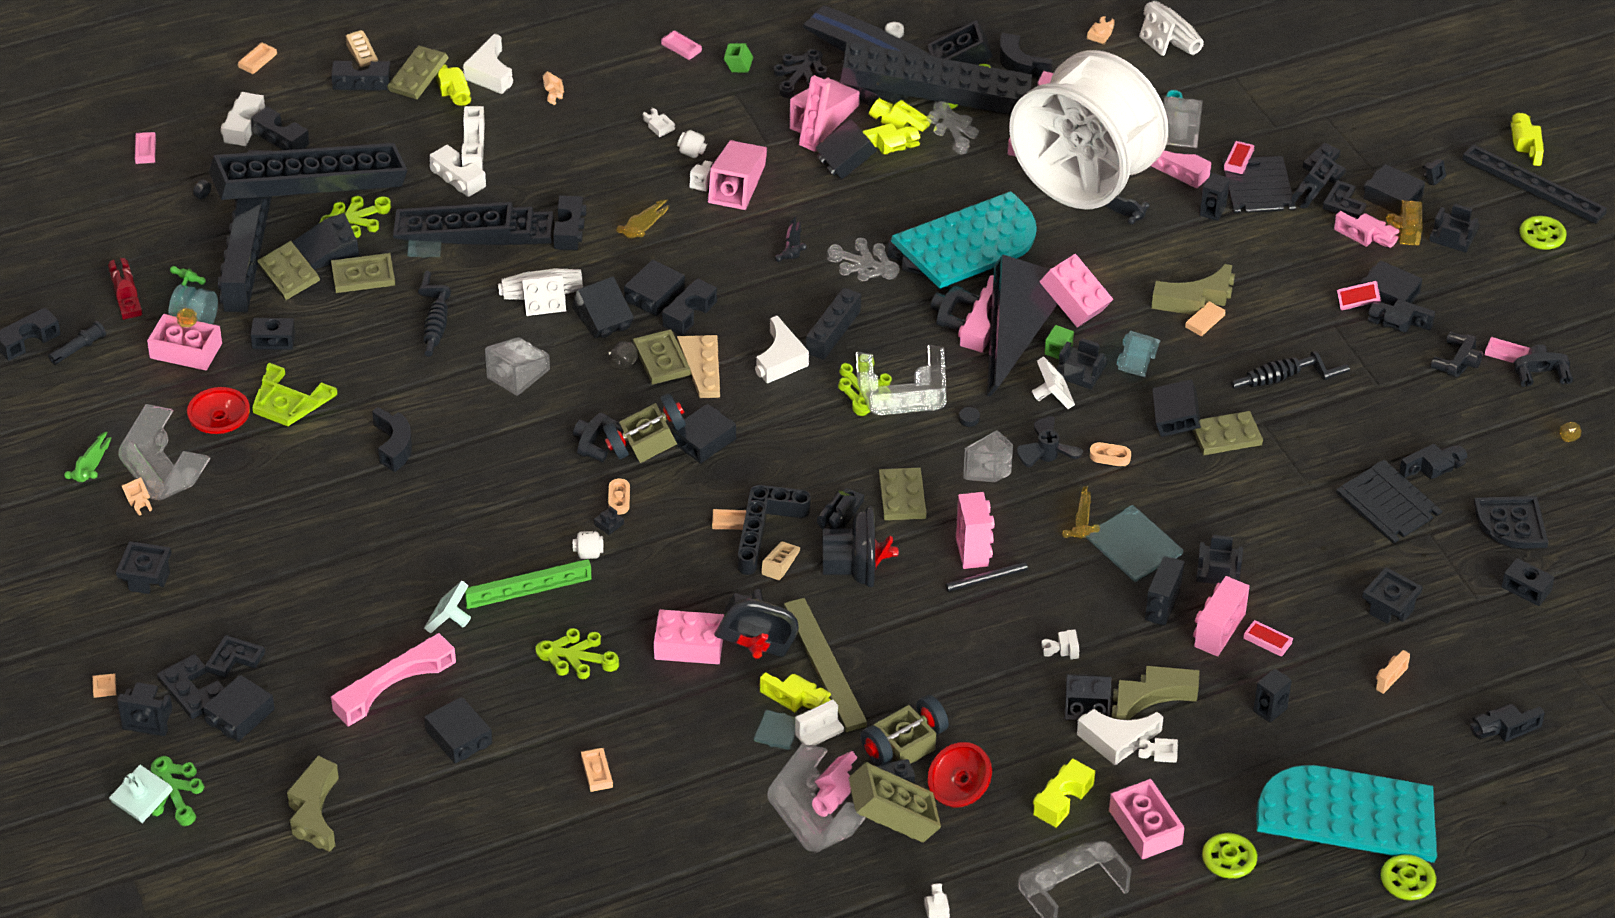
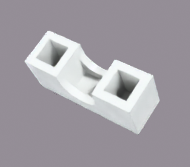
(238, 124)
(447, 165)

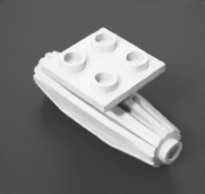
(1166, 25)
(542, 289)

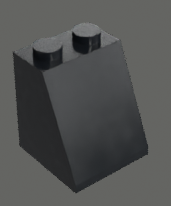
(602, 308)

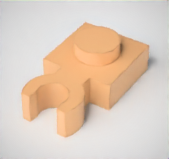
(1101, 31)
(137, 495)

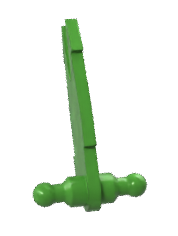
(187, 275)
(87, 464)

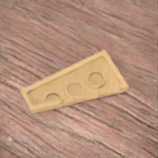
(702, 358)

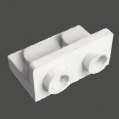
(818, 724)

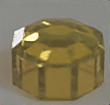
(186, 317)
(1570, 431)

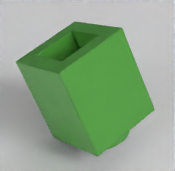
(738, 57)
(1057, 340)

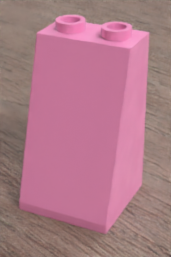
(840, 104)
(736, 174)

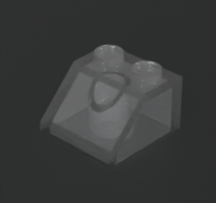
(988, 458)

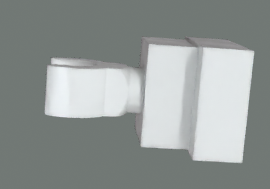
(701, 176)
(1066, 644)
(937, 904)

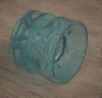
(201, 301)

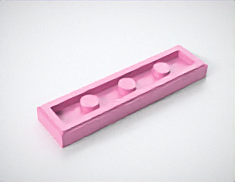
(814, 113)

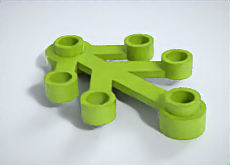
(382, 206)
(859, 404)
(551, 650)

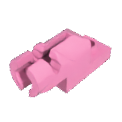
(1366, 229)
(833, 785)

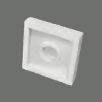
(1053, 384)

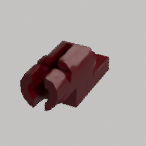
(125, 290)

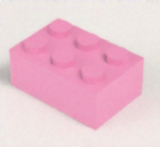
(1076, 290)
(184, 345)
(974, 530)
(1221, 615)
(687, 637)
(1146, 819)

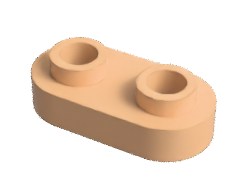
(1110, 454)
(619, 495)

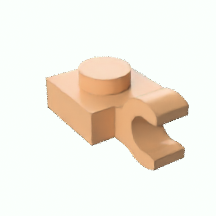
(553, 86)

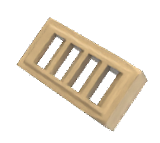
(360, 47)
(778, 562)

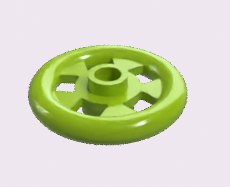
(1542, 232)
(1232, 850)
(1408, 877)

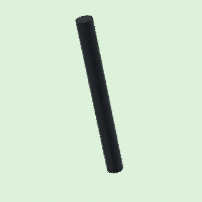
(986, 576)

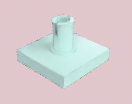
(448, 608)
(140, 793)

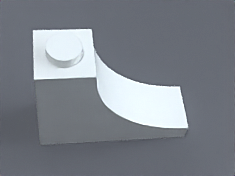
(486, 69)
(784, 355)
(1115, 737)

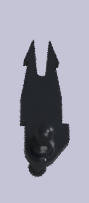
(1128, 207)
(793, 244)

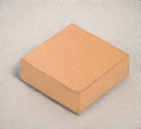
(104, 685)

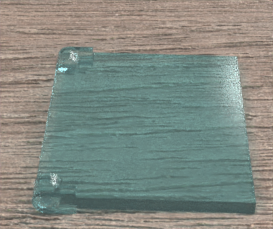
(1134, 543)

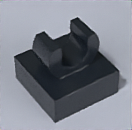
(1434, 171)
(609, 521)

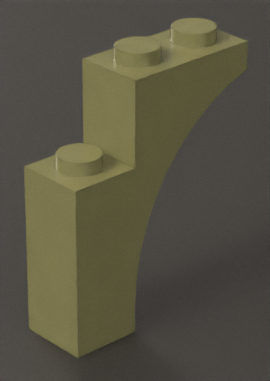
(1192, 296)
(1156, 686)
(307, 800)

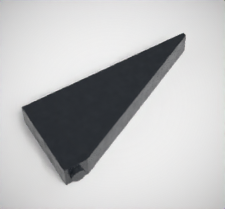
(1017, 314)

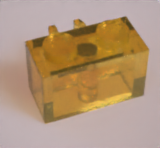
(1408, 222)

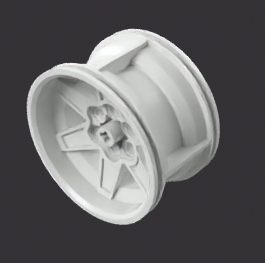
(1088, 129)

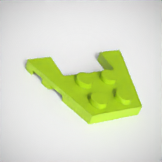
(284, 403)

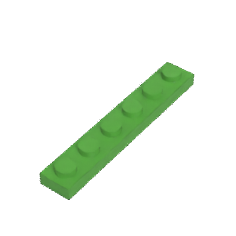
(527, 584)

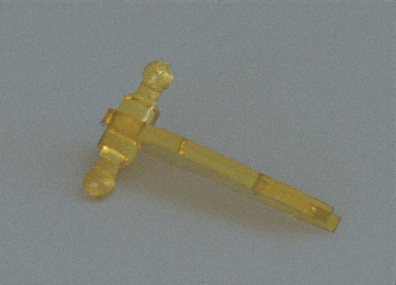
(639, 223)
(1082, 517)

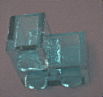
(1137, 353)

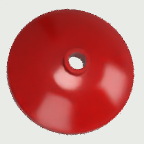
(218, 410)
(953, 767)

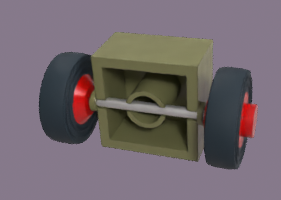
(646, 430)
(906, 732)

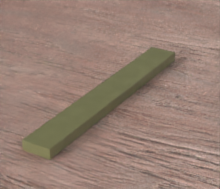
(826, 666)

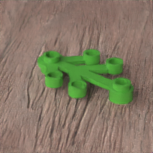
(162, 768)

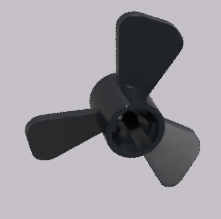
(1047, 445)

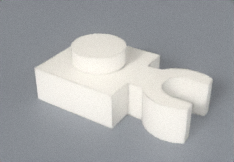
(658, 124)
(1163, 750)

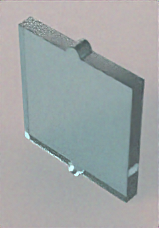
(424, 249)
(776, 730)

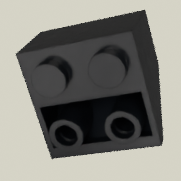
(1087, 693)

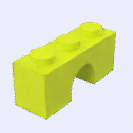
(1073, 780)

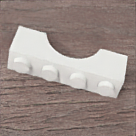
(473, 136)

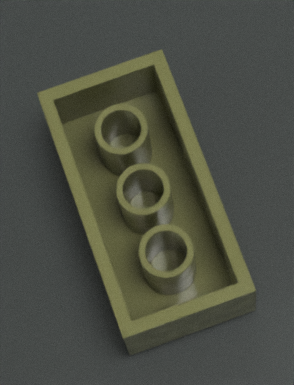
(894, 802)

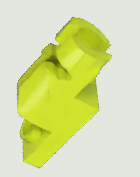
(453, 83)
(899, 115)
(1527, 137)
(890, 139)
(793, 692)

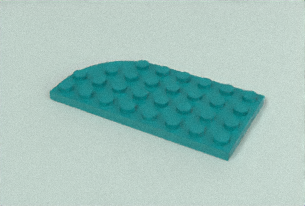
(969, 239)
(1350, 811)

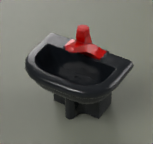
(856, 549)
(758, 625)

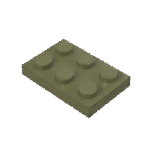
(417, 72)
(288, 270)
(363, 273)
(661, 357)
(1227, 433)
(902, 494)

